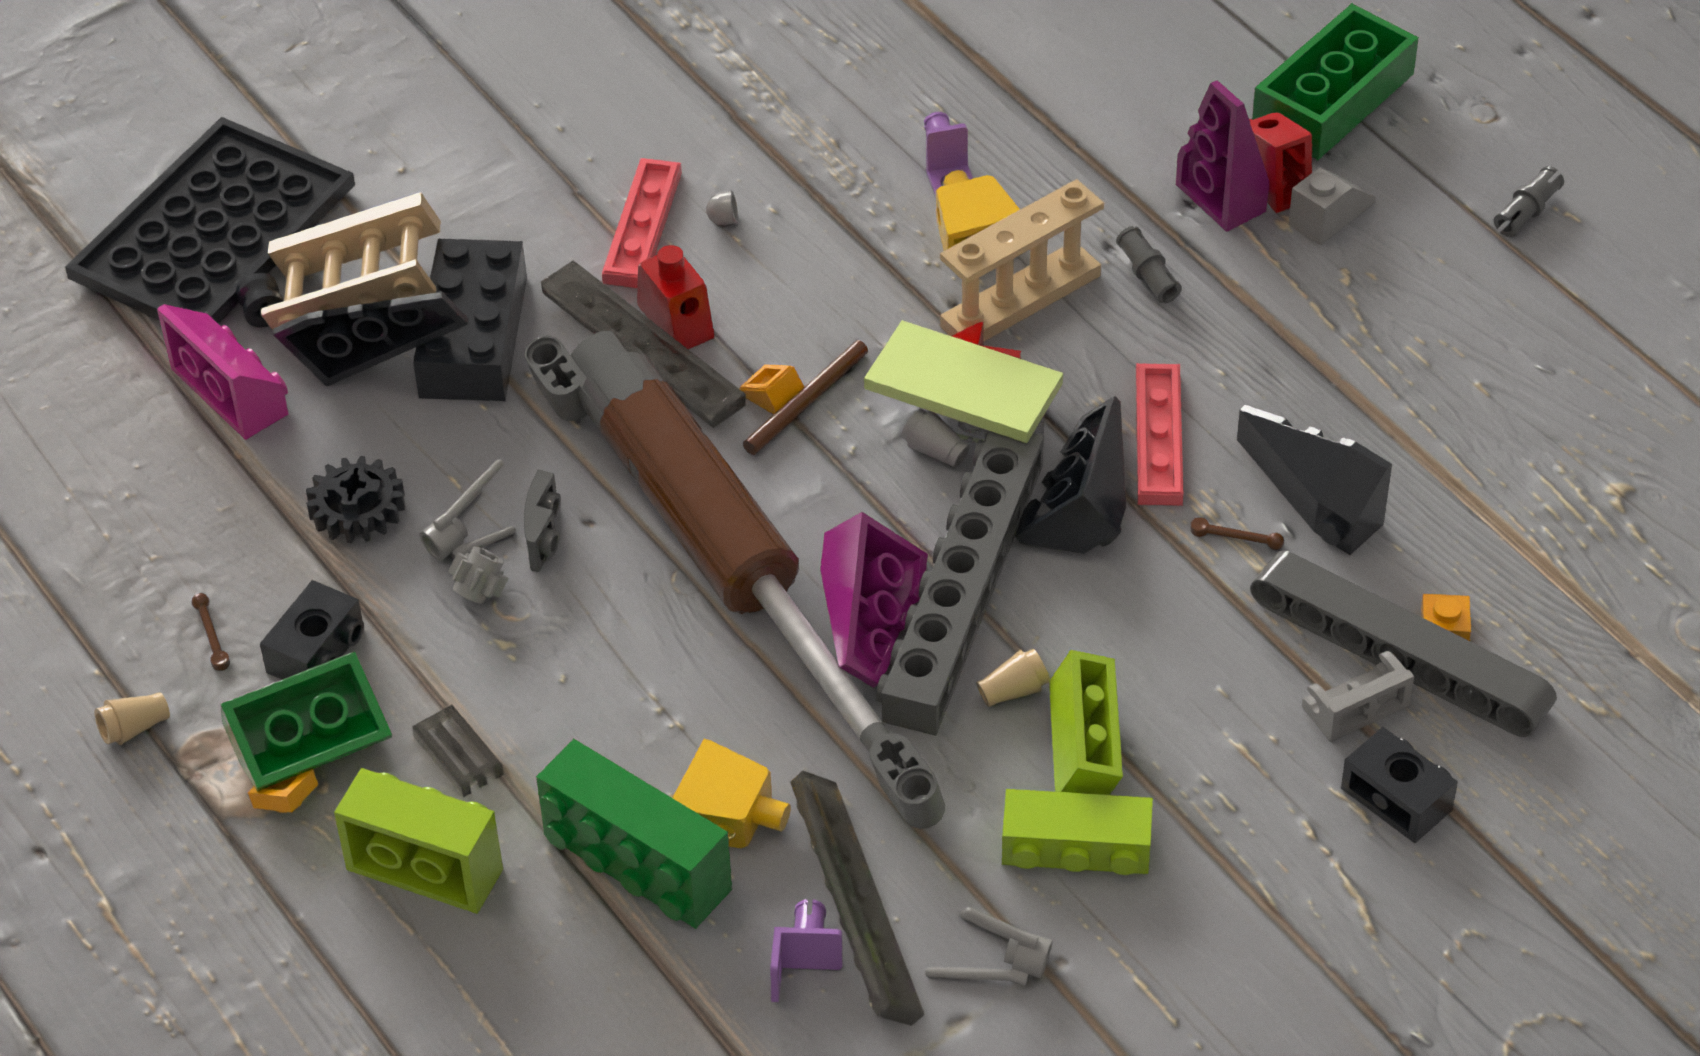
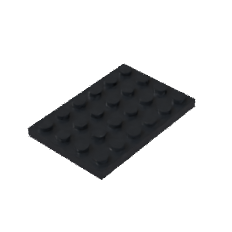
(209, 222)

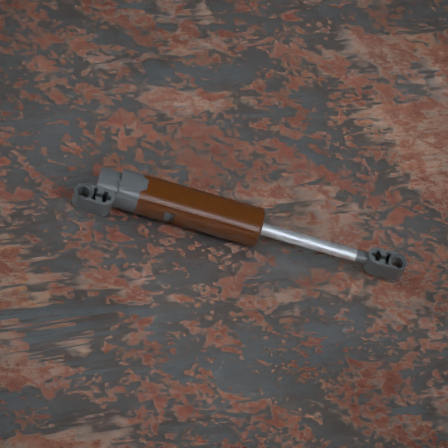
(717, 527)

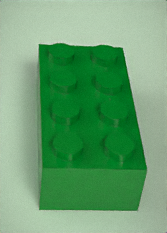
(1339, 76)
(634, 834)

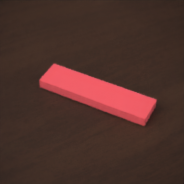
(641, 220)
(1159, 435)

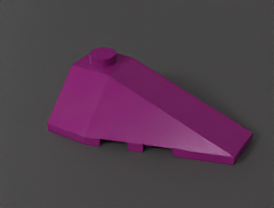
(1223, 162)
(868, 589)

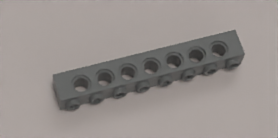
(960, 583)

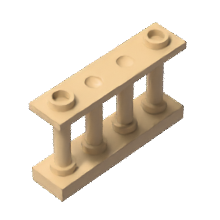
(347, 240)
(1038, 284)

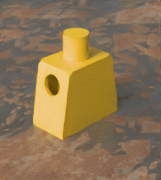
(969, 206)
(731, 793)

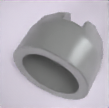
(723, 209)

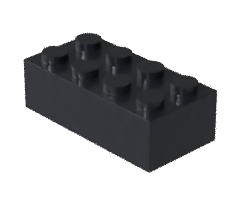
(489, 287)

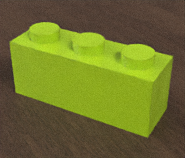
(1085, 725)
(1077, 831)

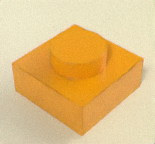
(1448, 612)
(285, 795)

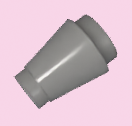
(934, 438)

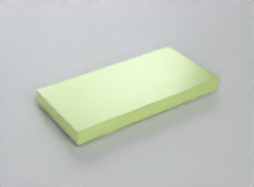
(964, 381)

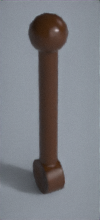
(1201, 527)
(219, 658)

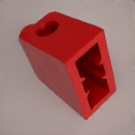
(1285, 155)
(673, 286)

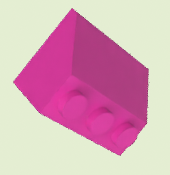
(222, 370)

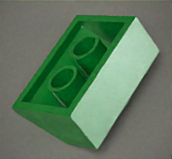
(304, 721)

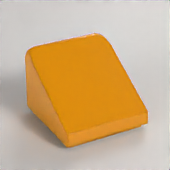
(772, 386)

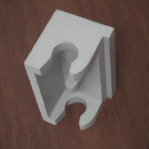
(1360, 699)

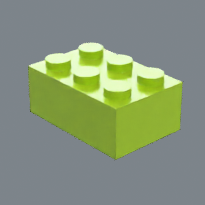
(419, 840)

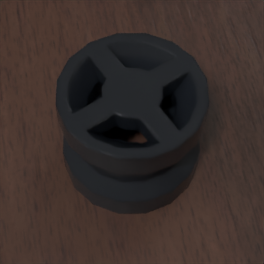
(257, 293)

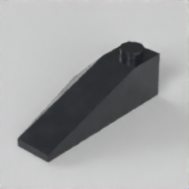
(363, 335)
(1329, 483)
(1084, 490)

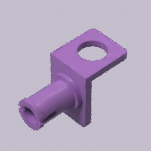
(945, 148)
(804, 945)

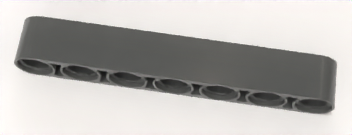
(1436, 657)

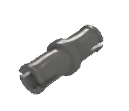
(1528, 201)
(1148, 264)

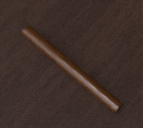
(805, 397)

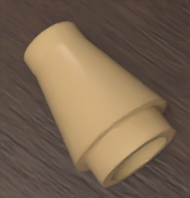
(1015, 678)
(128, 717)

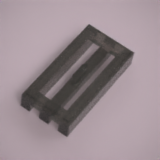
(474, 775)

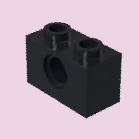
(312, 631)
(1399, 784)

